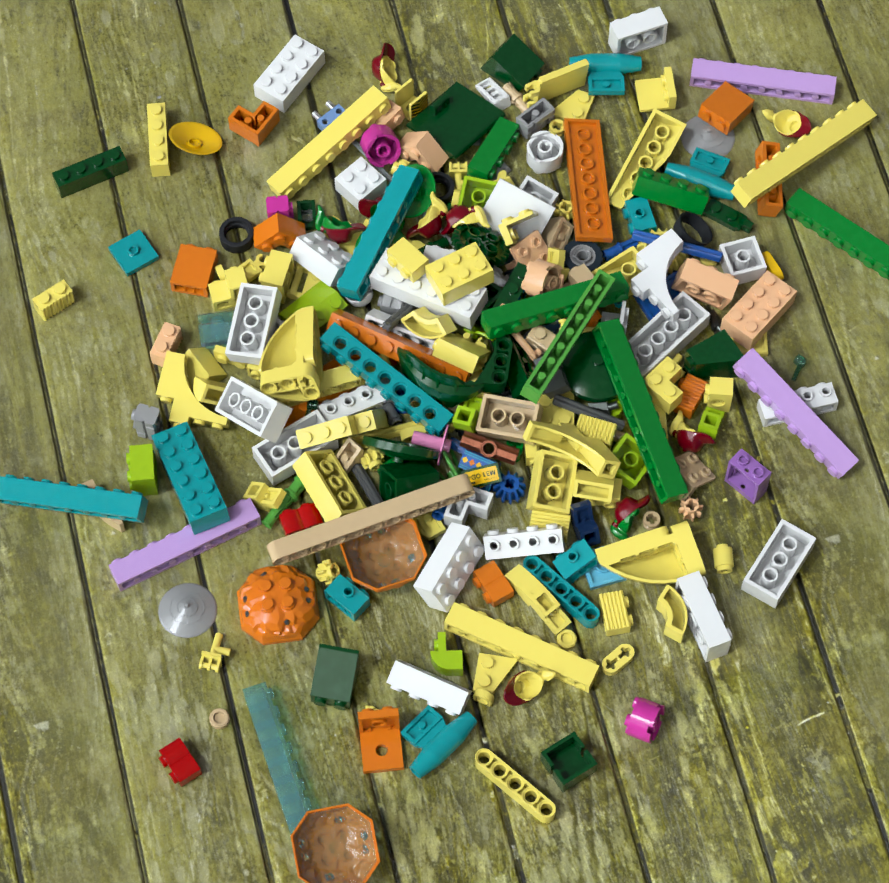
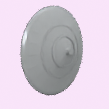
(704, 136)
(187, 610)

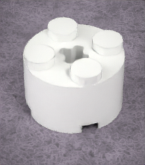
(544, 152)

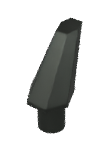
(715, 321)
(604, 406)

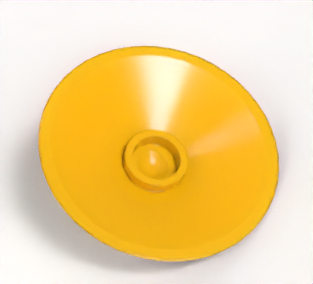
(195, 138)

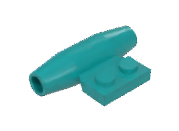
(606, 71)
(705, 169)
(435, 738)

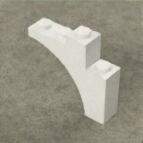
(654, 264)

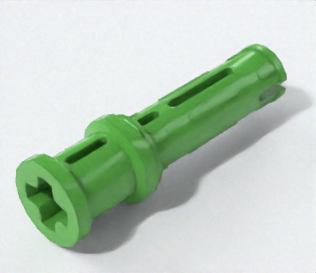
(293, 492)

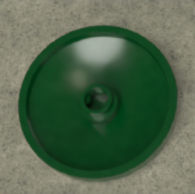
(588, 372)
(400, 450)

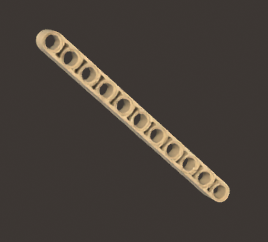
(370, 519)

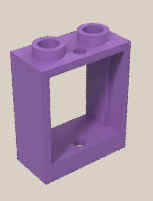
(755, 480)

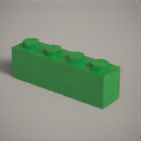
(494, 149)
(670, 190)

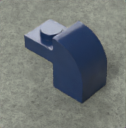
(584, 523)

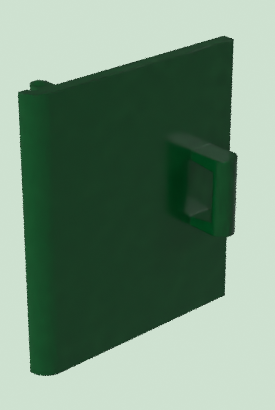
(457, 119)

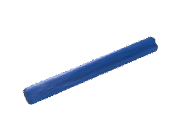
(688, 248)

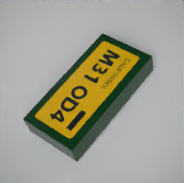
(484, 474)

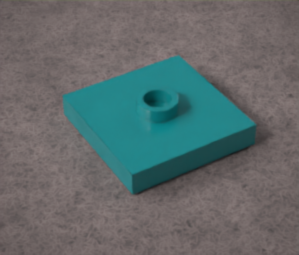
(133, 252)

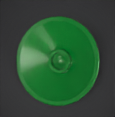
(422, 199)

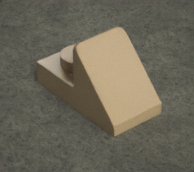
(350, 454)

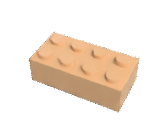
(758, 310)

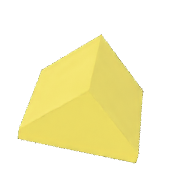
(203, 365)

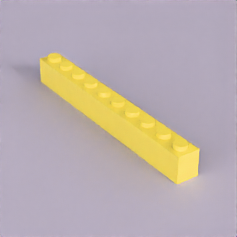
(803, 153)

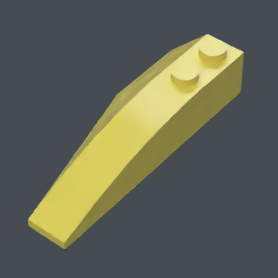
(649, 151)

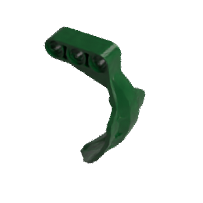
(450, 389)

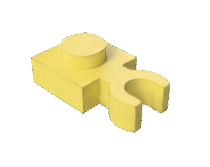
(253, 269)

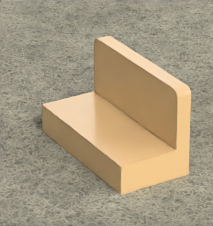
(557, 232)

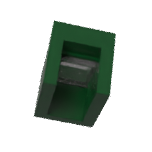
(307, 213)

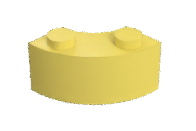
(427, 324)
(674, 613)

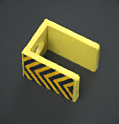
(405, 96)

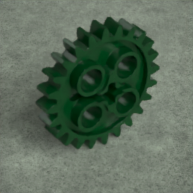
(488, 241)

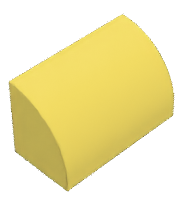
(208, 390)
(592, 487)

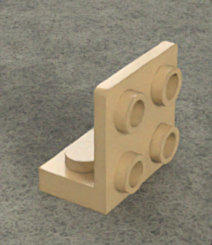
(693, 472)

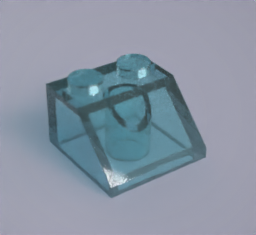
(214, 328)

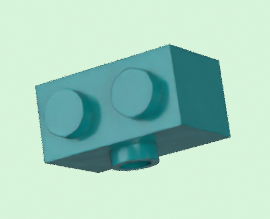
(639, 215)
(576, 561)
(347, 597)

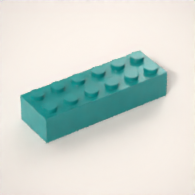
(190, 478)

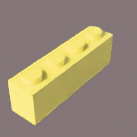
(158, 139)

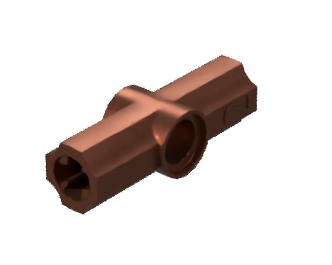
(501, 452)

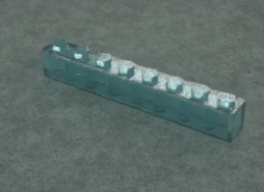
(277, 754)

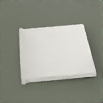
(508, 201)

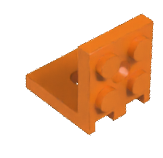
(378, 730)

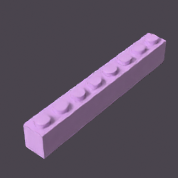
(764, 81)
(795, 413)
(182, 546)

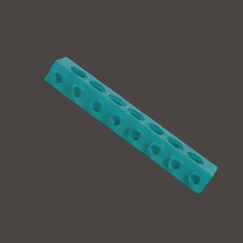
(336, 335)

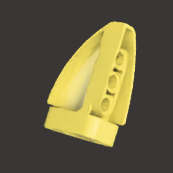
(293, 359)
(654, 555)

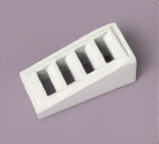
(502, 100)

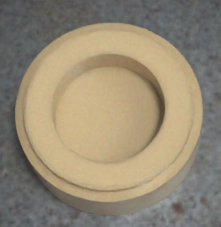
(219, 718)

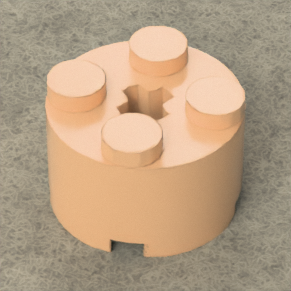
(542, 277)

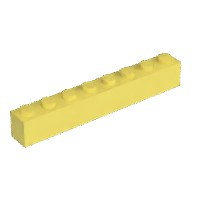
(329, 143)
(524, 647)

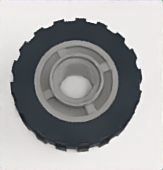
(583, 250)

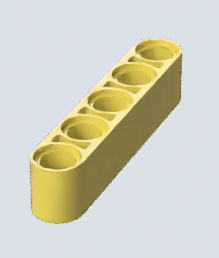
(510, 777)

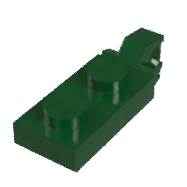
(727, 216)

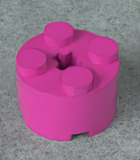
(380, 145)
(644, 720)

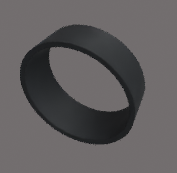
(698, 224)

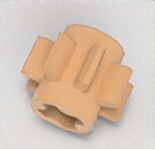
(693, 512)

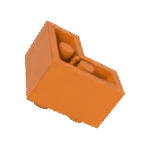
(254, 125)
(277, 231)

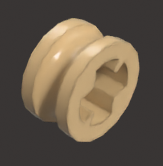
(655, 516)

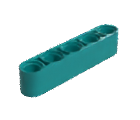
(571, 595)

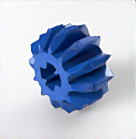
(507, 493)

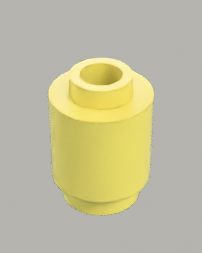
(723, 559)

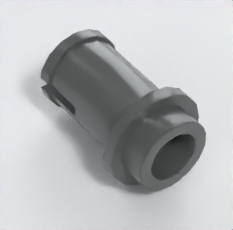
(392, 414)

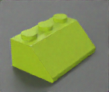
(324, 300)

